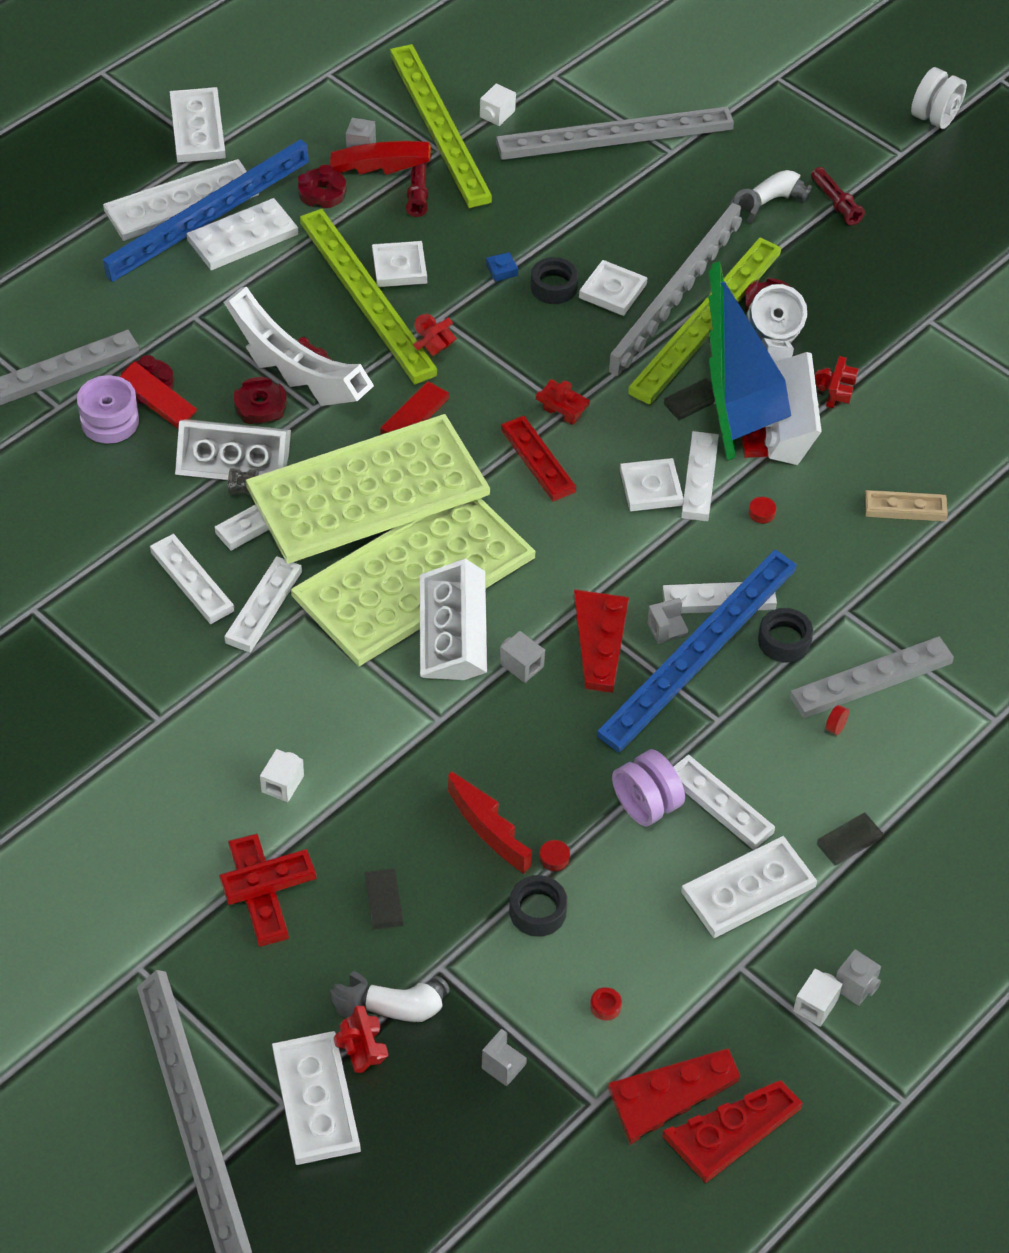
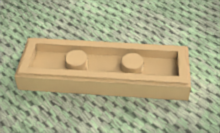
(905, 505)

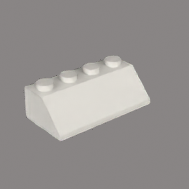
(793, 436)
(215, 447)
(453, 622)

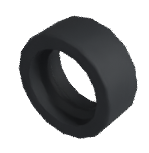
(556, 267)
(789, 618)
(538, 885)

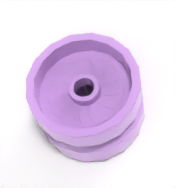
(108, 409)
(648, 787)

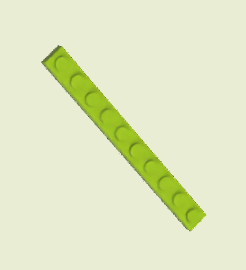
(441, 126)
(368, 296)
(697, 327)

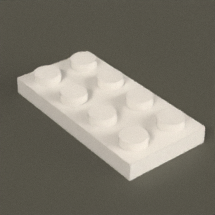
(197, 124)
(242, 234)
(748, 886)
(315, 1098)

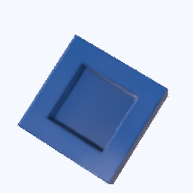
(502, 266)

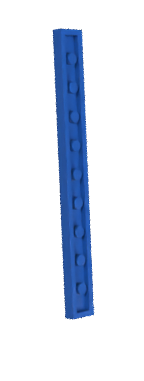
(205, 210)
(696, 651)

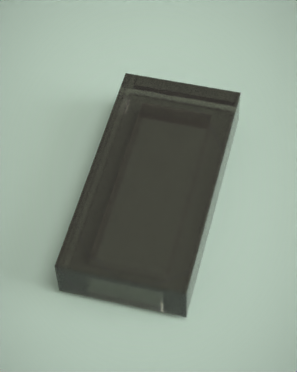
(690, 399)
(849, 839)
(383, 899)

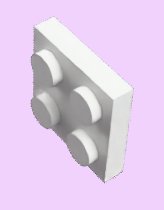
(399, 264)
(613, 287)
(651, 484)

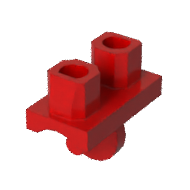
(435, 335)
(843, 374)
(563, 400)
(357, 1038)

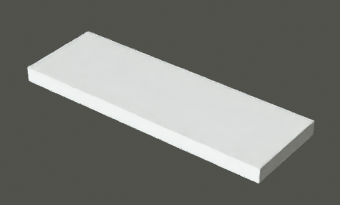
(149, 208)

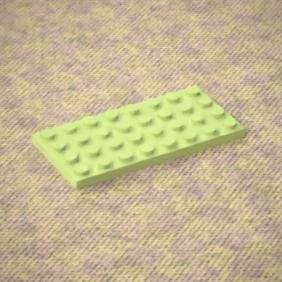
(366, 488)
(375, 591)

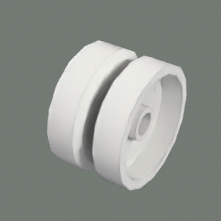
(938, 97)
(778, 313)

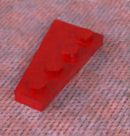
(601, 632)
(658, 1095)
(726, 1134)

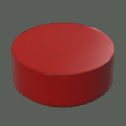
(762, 510)
(837, 719)
(554, 855)
(606, 1003)

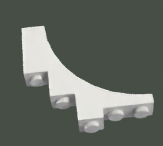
(272, 346)

